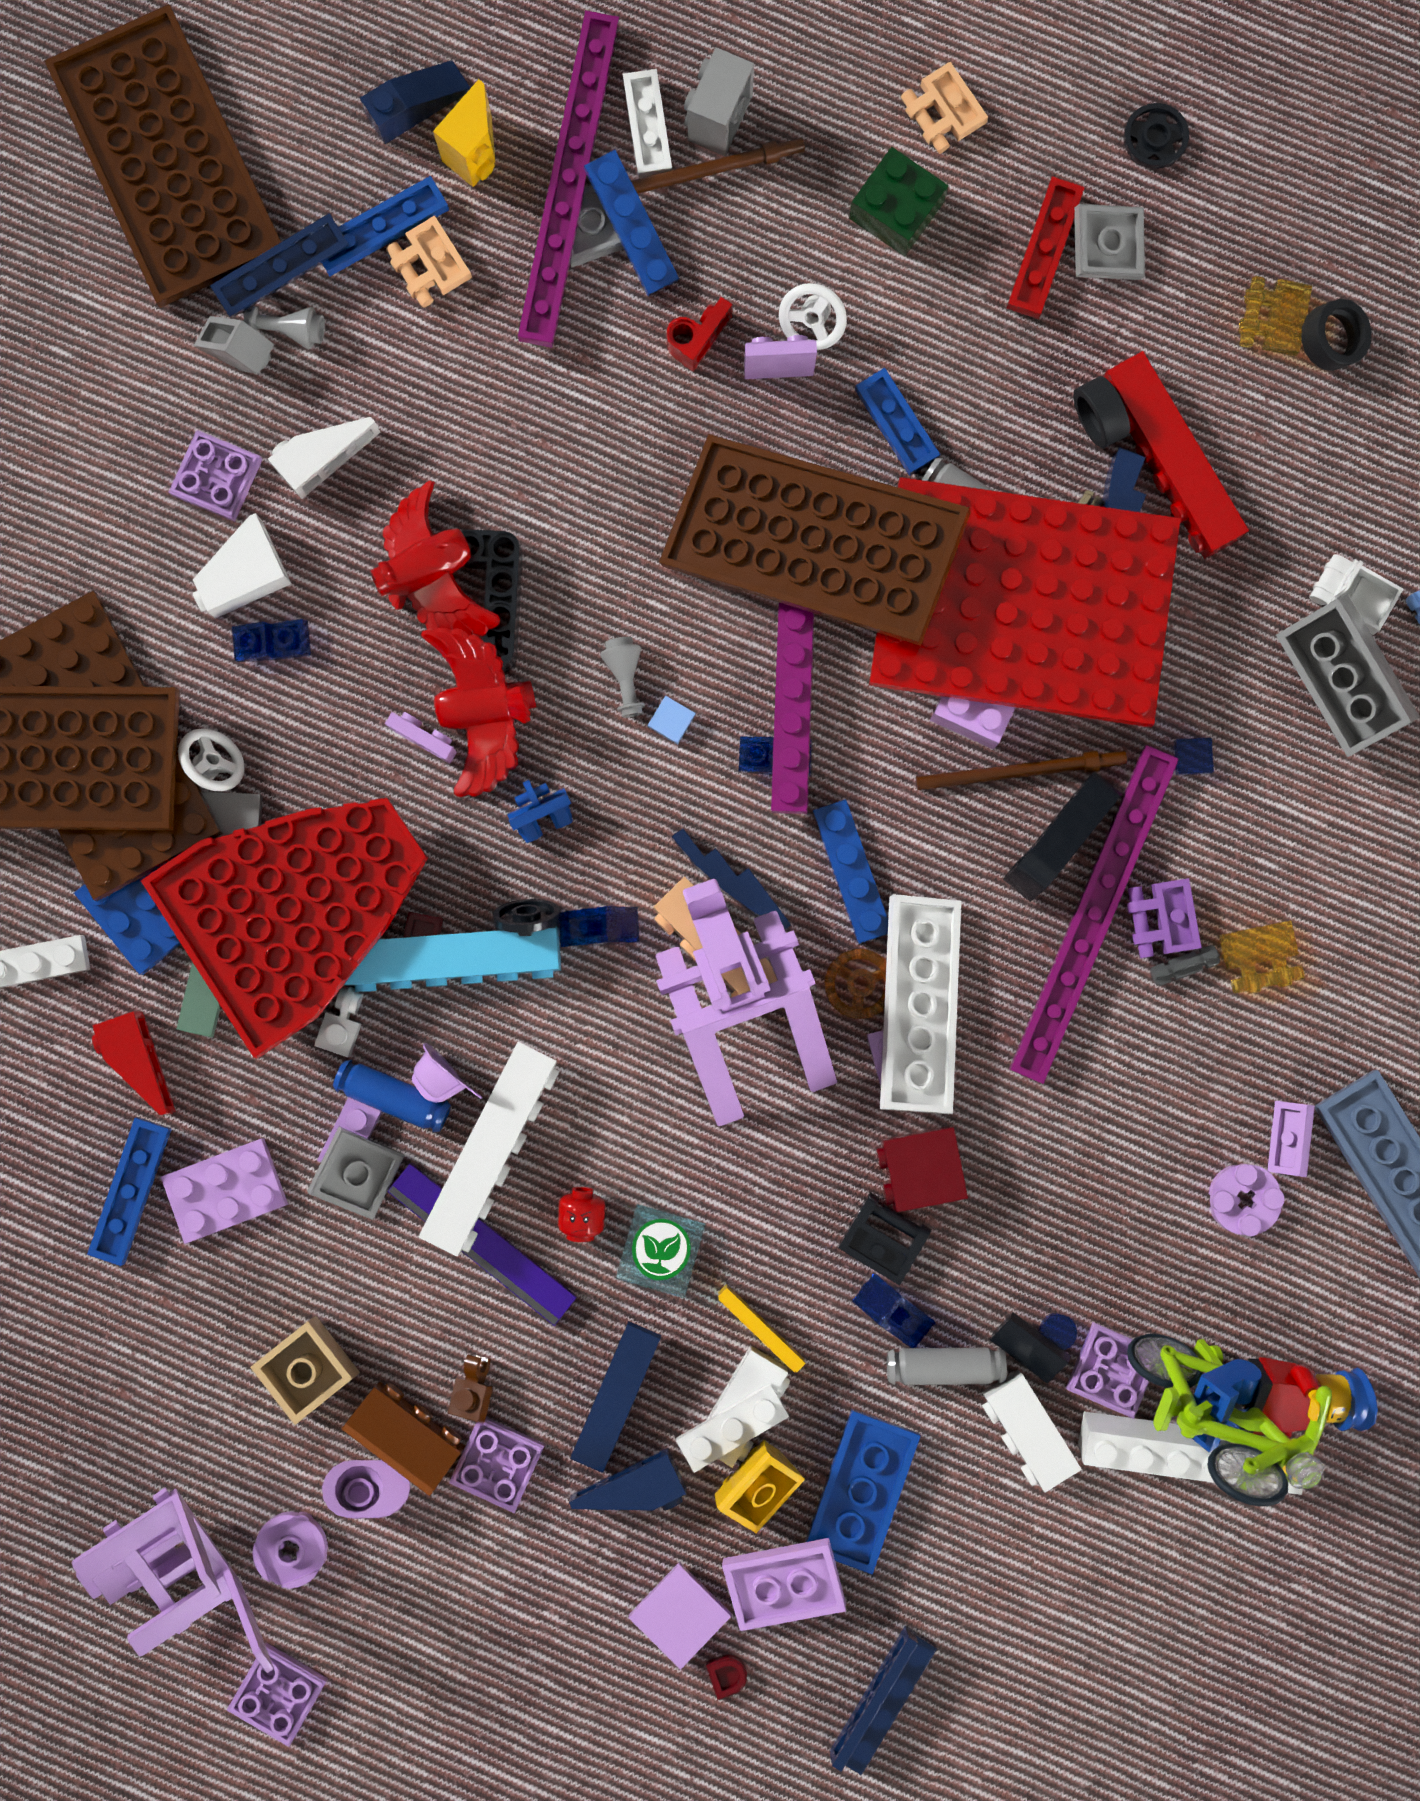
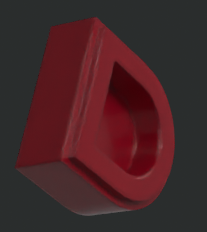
(727, 1675)

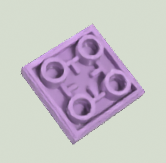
(780, 358)
(215, 475)
(1105, 1372)
(497, 1464)
(680, 1615)
(277, 1699)

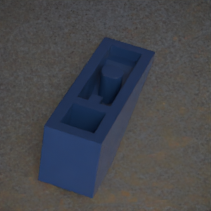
(412, 98)
(642, 1486)

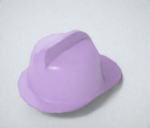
(437, 1078)
(364, 1489)

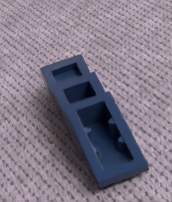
(742, 888)
(615, 1397)

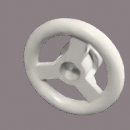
(817, 303)
(209, 762)

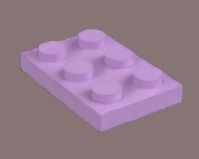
(224, 1190)
(784, 1584)

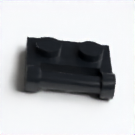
(878, 1249)

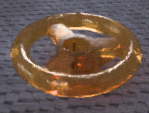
(837, 967)

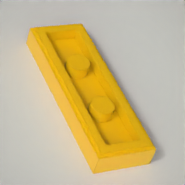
(761, 1328)

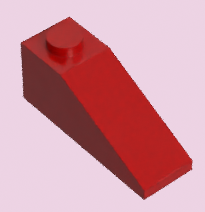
(131, 1053)

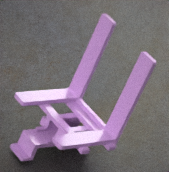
(726, 951)
(147, 1557)

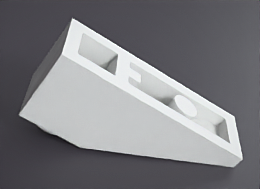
(316, 455)

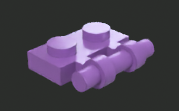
(1175, 918)

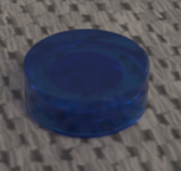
(1059, 1330)

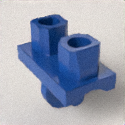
(526, 817)

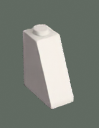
(240, 571)

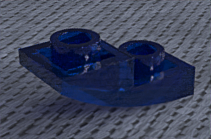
(271, 641)
(757, 755)

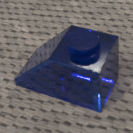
(599, 926)
(893, 1311)

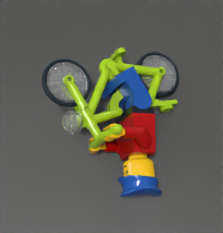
(1249, 1401)

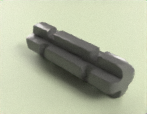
(1185, 965)

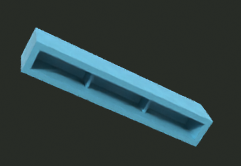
(458, 956)

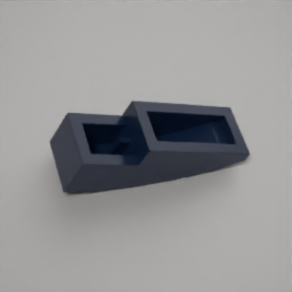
(1121, 481)

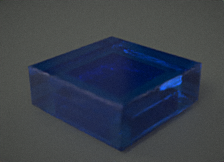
(1194, 756)

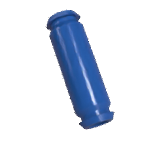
(390, 1096)

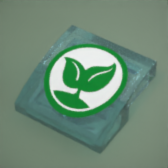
(660, 1251)

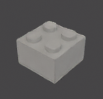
(719, 101)

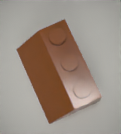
(404, 1436)

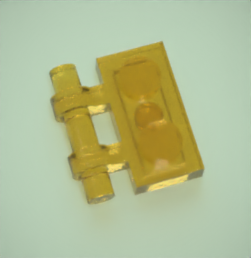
(1286, 316)
(1257, 946)

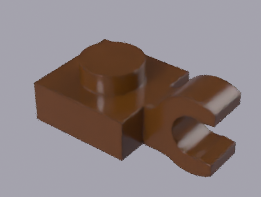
(470, 1395)

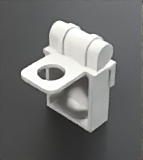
(1367, 590)

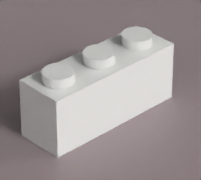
(751, 1374)
(1030, 1432)

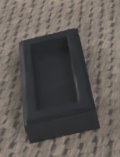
(1030, 1347)

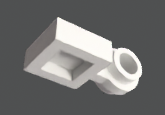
(338, 1032)

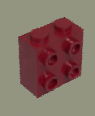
(922, 1169)

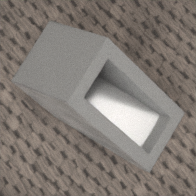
(235, 344)

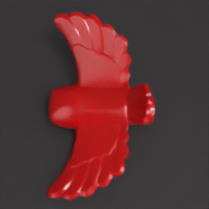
(424, 567)
(481, 706)

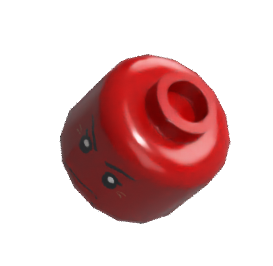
(581, 1215)

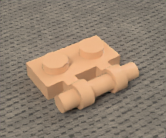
(953, 102)
(438, 256)

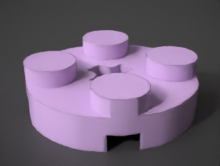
(1266, 1199)
(282, 1569)

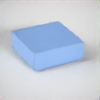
(671, 720)

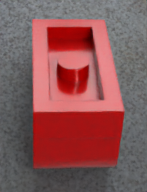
(703, 336)

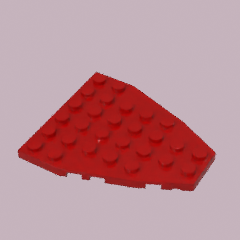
(287, 910)

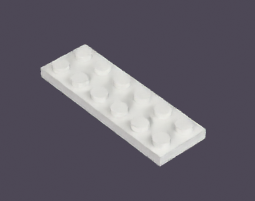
(920, 1004)

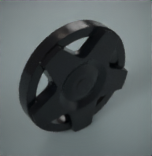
(1155, 136)
(526, 916)

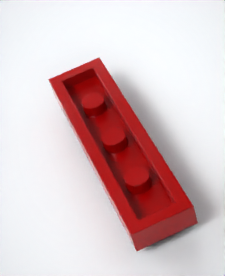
(1045, 248)

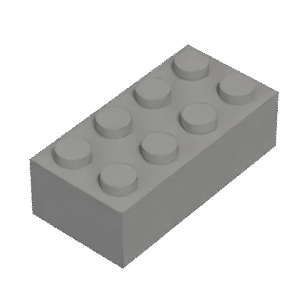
(1347, 675)

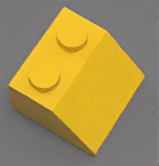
(467, 136)
(758, 1487)

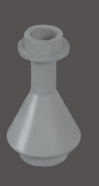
(301, 326)
(622, 659)

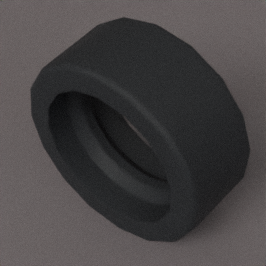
(1356, 327)
(1101, 412)

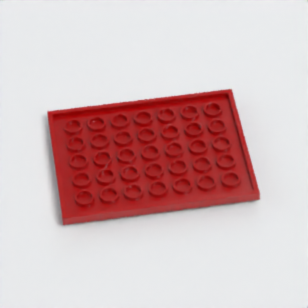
(1044, 609)

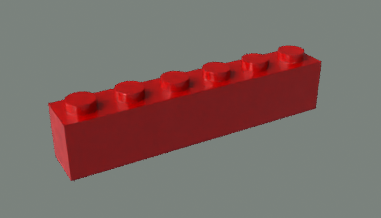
(1176, 458)

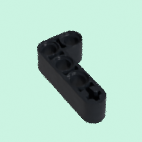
(498, 602)
(1062, 837)

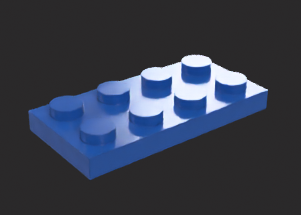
(863, 1489)

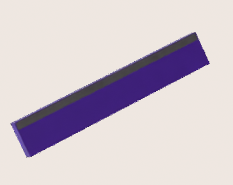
(491, 1251)

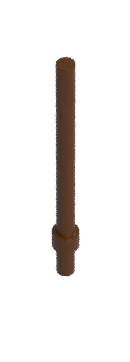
(768, 153)
(1088, 762)

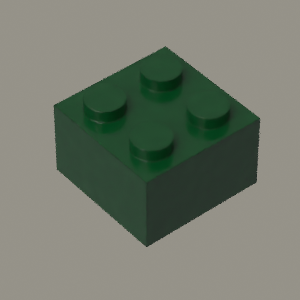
(898, 201)

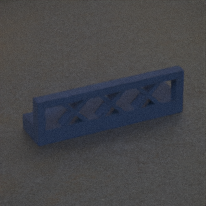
(279, 265)
(882, 1701)

